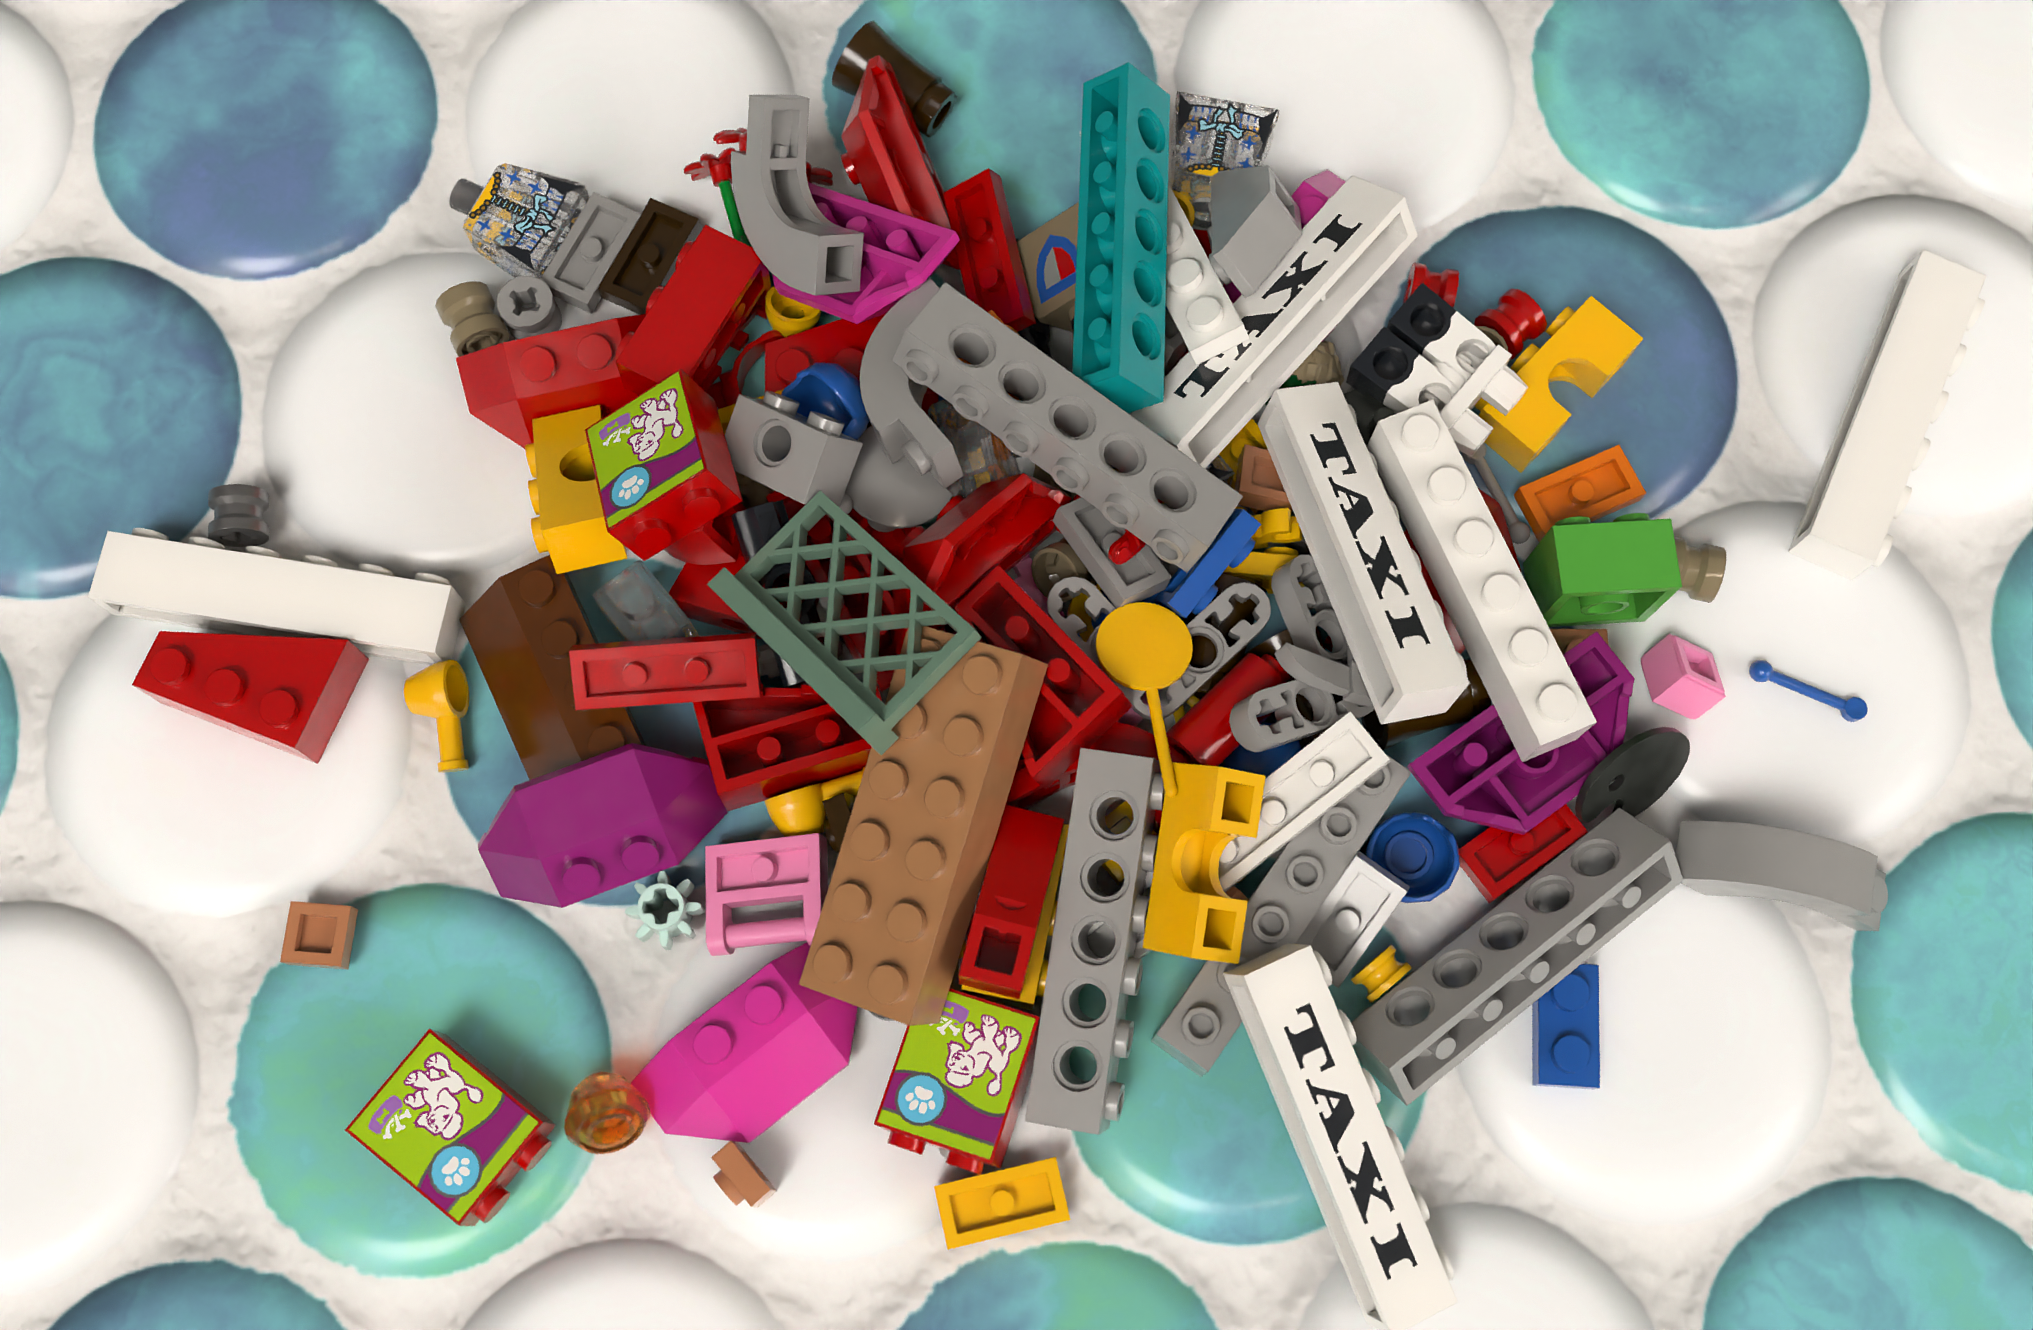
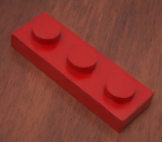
(989, 249)
(665, 671)

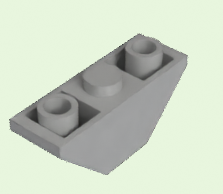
(1251, 225)

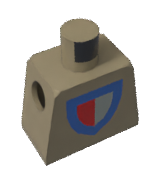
(1050, 269)

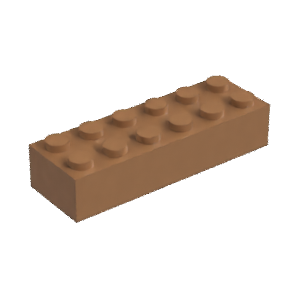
(923, 836)

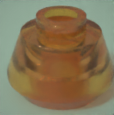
(605, 1114)

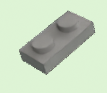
(589, 251)
(1091, 538)
(1353, 915)

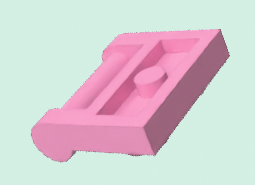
(760, 875)

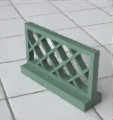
(818, 663)

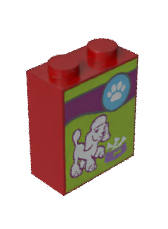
(662, 465)
(961, 1082)
(452, 1130)

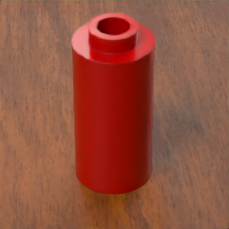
(1204, 731)

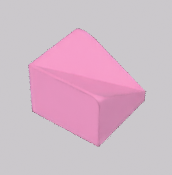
(1682, 677)

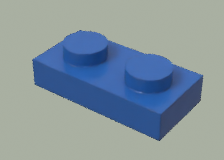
(1196, 589)
(1568, 1032)

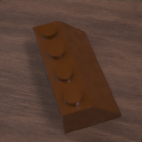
(523, 646)

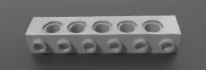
(1054, 399)
(1277, 916)
(1514, 954)
(1055, 1093)

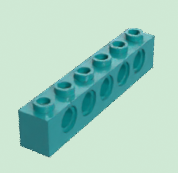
(1122, 238)

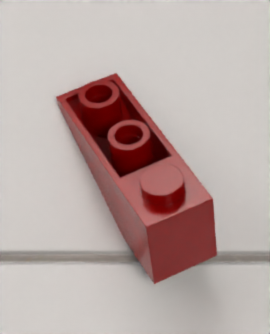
(1011, 902)

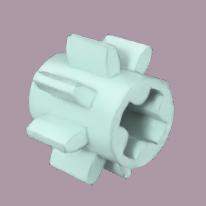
(677, 921)

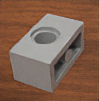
(790, 450)

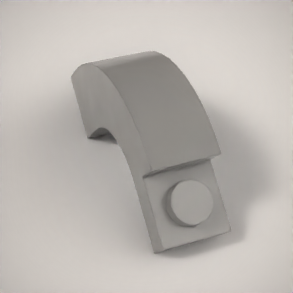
(778, 205)
(896, 400)
(1783, 867)

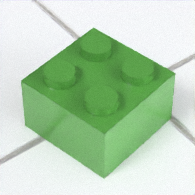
(1603, 570)

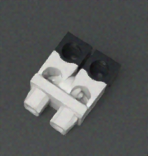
(1440, 358)

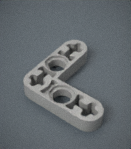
(1194, 677)
(1291, 725)

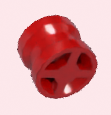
(1443, 284)
(1515, 319)

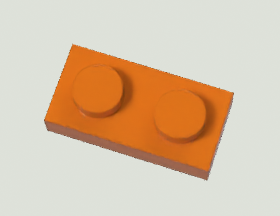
(1582, 489)

